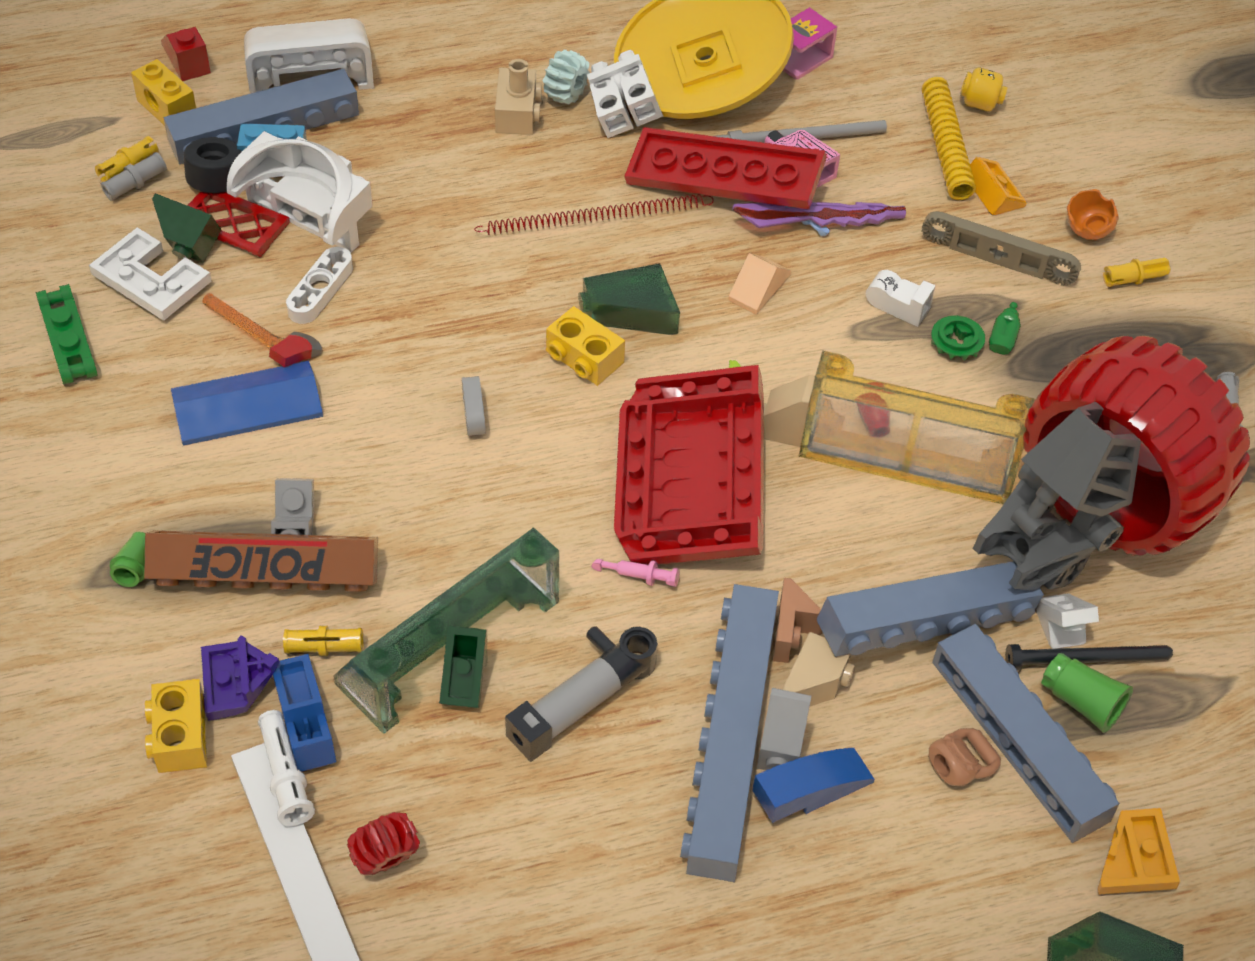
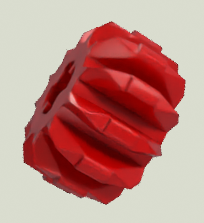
(383, 843)

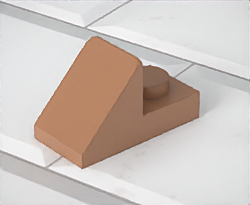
(795, 616)

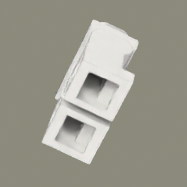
(622, 82)

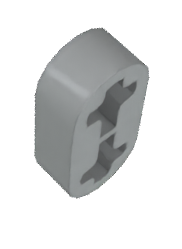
(473, 406)

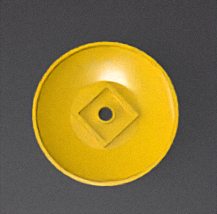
(744, 37)

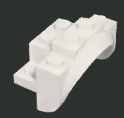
(315, 191)

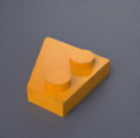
(1139, 855)

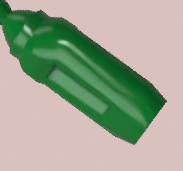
(1005, 330)

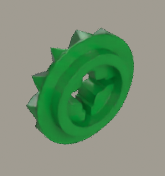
(965, 330)

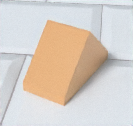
(757, 282)

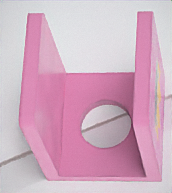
(808, 47)

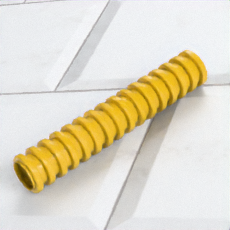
(948, 138)

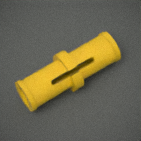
(126, 156)
(308, 640)

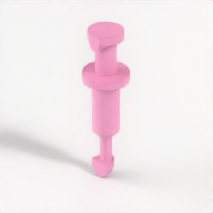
(642, 571)

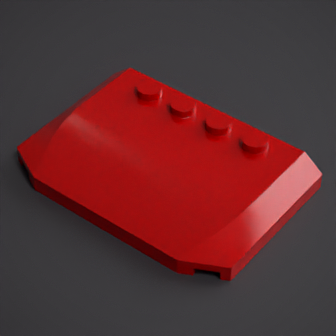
(692, 467)

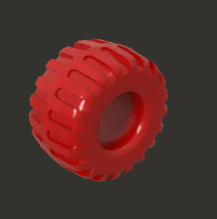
(1188, 430)

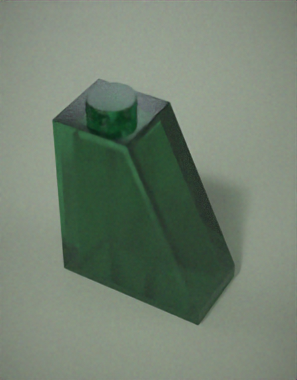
(632, 300)
(1111, 939)

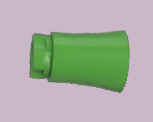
(1087, 690)

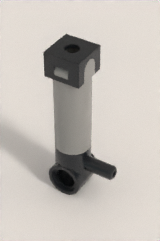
(536, 725)

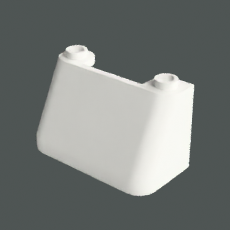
(307, 48)

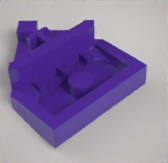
(234, 677)

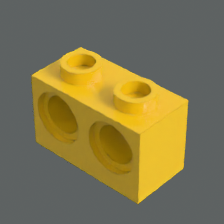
(585, 345)
(183, 725)

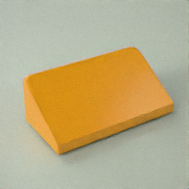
(995, 187)

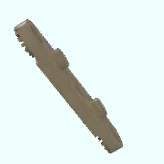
(1018, 252)

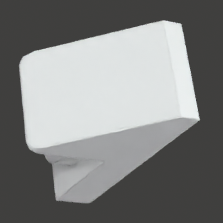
(1065, 619)

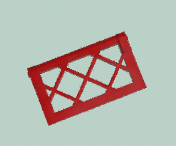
(255, 213)

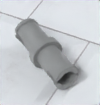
(133, 176)

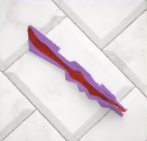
(821, 213)

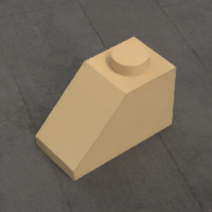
(787, 411)
(819, 671)

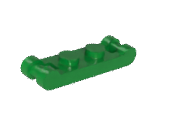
(66, 334)

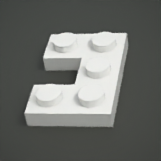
(126, 272)

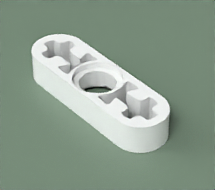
(319, 298)

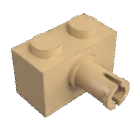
(517, 98)

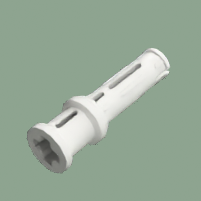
(287, 782)

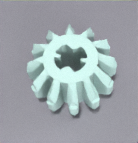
(566, 76)

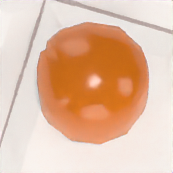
(1092, 214)

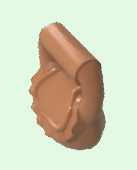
(957, 763)

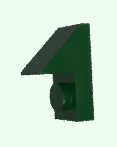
(463, 666)

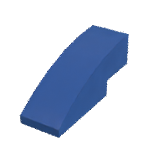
(303, 713)
(810, 782)

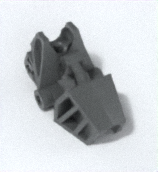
(1087, 470)

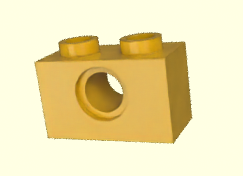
(161, 90)

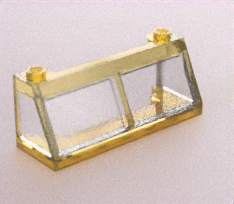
(914, 433)

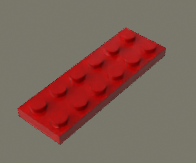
(726, 167)

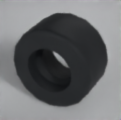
(209, 163)

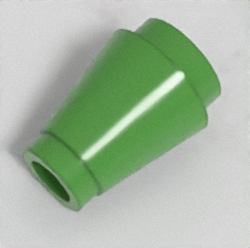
(129, 563)

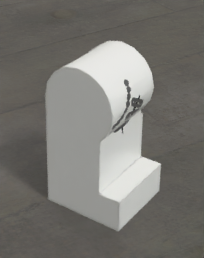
(900, 297)

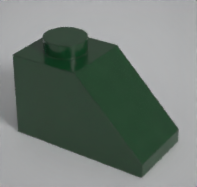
(185, 228)

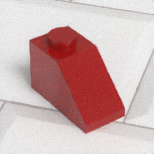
(187, 53)

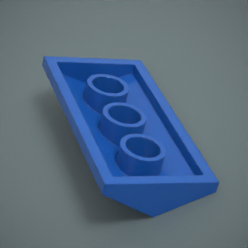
(246, 403)

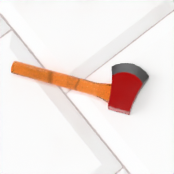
(285, 351)

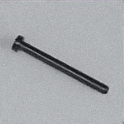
(1019, 657)

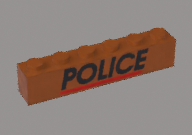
(261, 558)

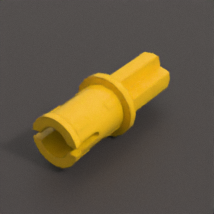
(1135, 271)

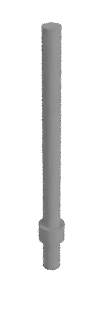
(817, 131)

